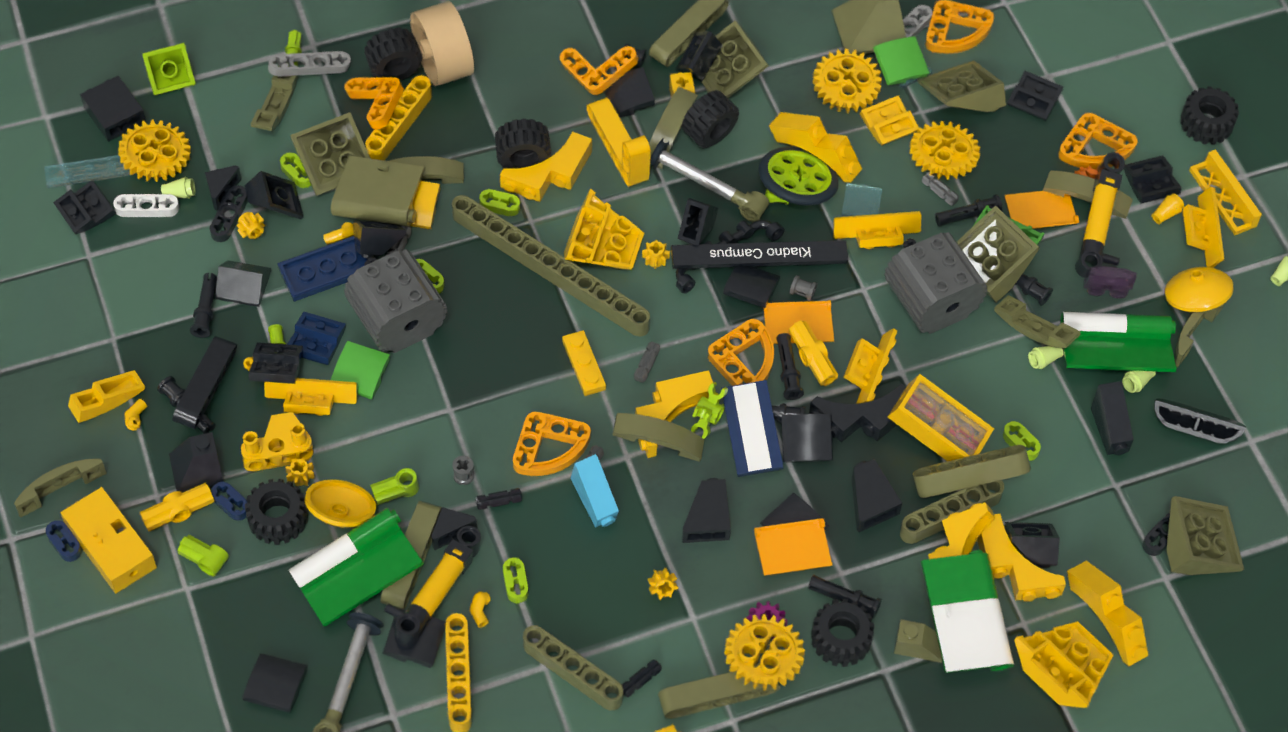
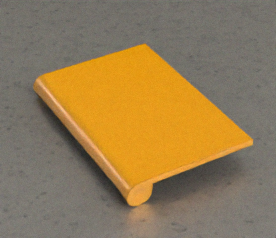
(1041, 209)
(783, 315)
(793, 546)

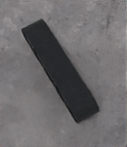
(204, 382)

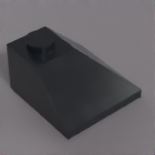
(274, 194)
(375, 237)
(196, 463)
(1036, 541)

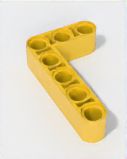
(628, 154)

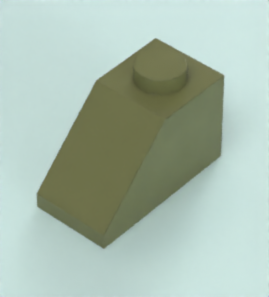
(917, 641)

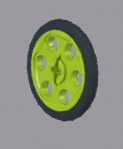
(798, 195)

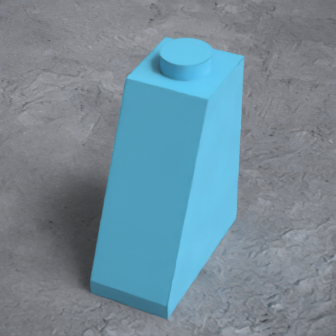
(594, 491)

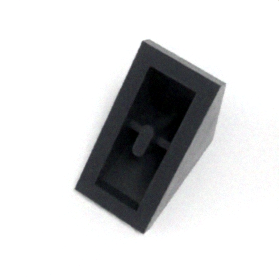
(220, 181)
(448, 526)

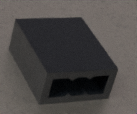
(112, 108)

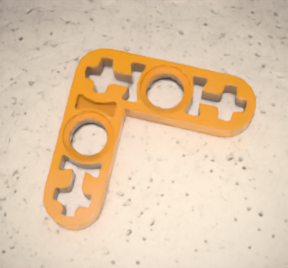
(594, 75)
(388, 89)

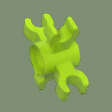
(709, 410)

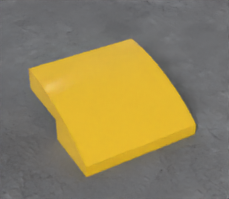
(889, 120)
(425, 203)

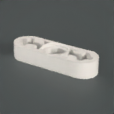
(139, 199)

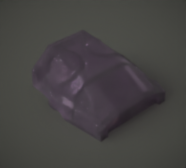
(1115, 279)

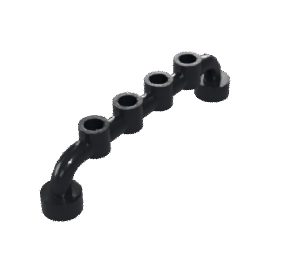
(744, 230)

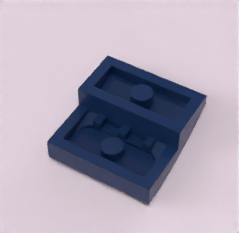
(318, 337)

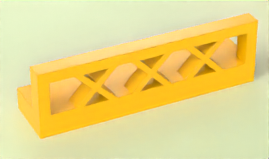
(1231, 192)

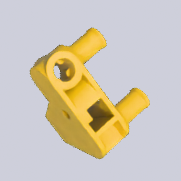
(282, 442)

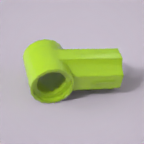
(394, 488)
(208, 558)

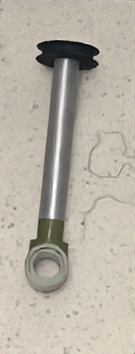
(751, 204)
(364, 626)

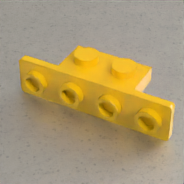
(1203, 227)
(878, 229)
(867, 365)
(312, 395)

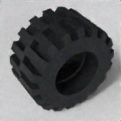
(393, 54)
(710, 119)
(1206, 128)
(522, 143)
(281, 527)
(842, 615)

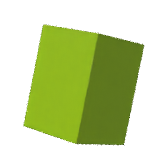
(168, 68)

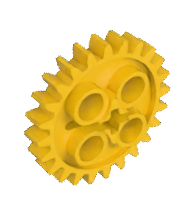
(847, 80)
(154, 150)
(944, 150)
(785, 661)

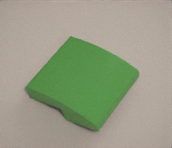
(901, 60)
(361, 366)

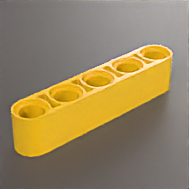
(408, 108)
(460, 683)

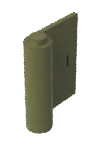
(377, 191)

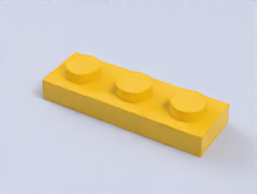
(584, 363)

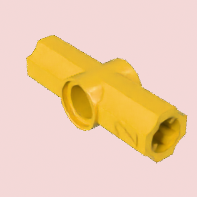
(813, 353)
(177, 507)

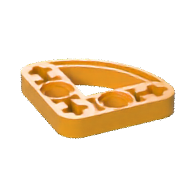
(952, 16)
(1095, 131)
(729, 353)
(544, 429)

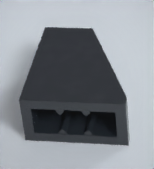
(697, 221)
(1112, 418)
(873, 496)
(709, 514)

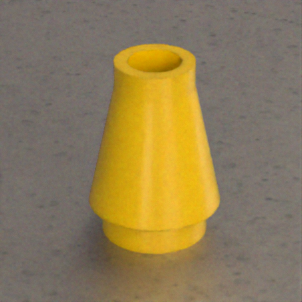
(1168, 208)

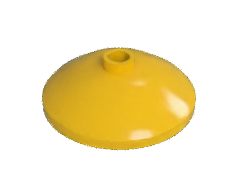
(1199, 289)
(340, 503)

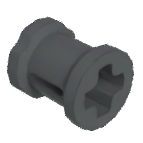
(803, 288)
(463, 471)

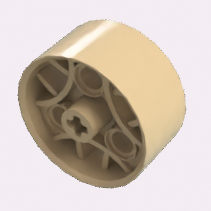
(442, 43)

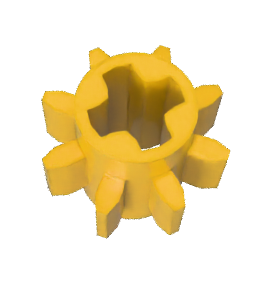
(250, 225)
(655, 254)
(300, 472)
(662, 583)

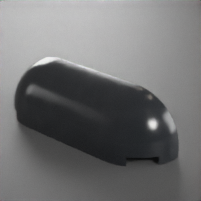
(1197, 421)

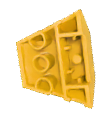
(603, 236)
(1065, 663)

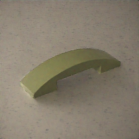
(275, 103)
(672, 119)
(437, 168)
(1082, 188)
(1034, 327)
(1184, 342)
(659, 432)
(55, 479)

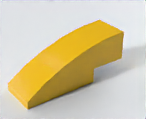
(105, 395)

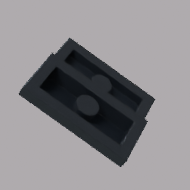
(630, 93)
(1035, 95)
(1151, 179)
(84, 208)
(751, 285)
(275, 363)
(807, 437)
(791, 510)
(424, 650)
(274, 682)

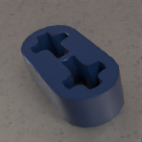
(227, 504)
(59, 543)

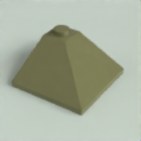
(868, 24)
(735, 63)
(966, 87)
(326, 150)
(998, 251)
(1201, 538)

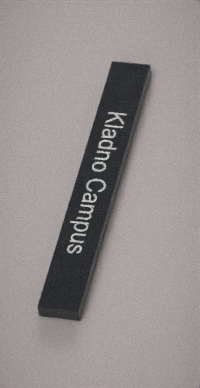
(759, 254)

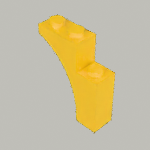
(809, 134)
(559, 169)
(672, 399)
(963, 530)
(1026, 578)
(1107, 602)

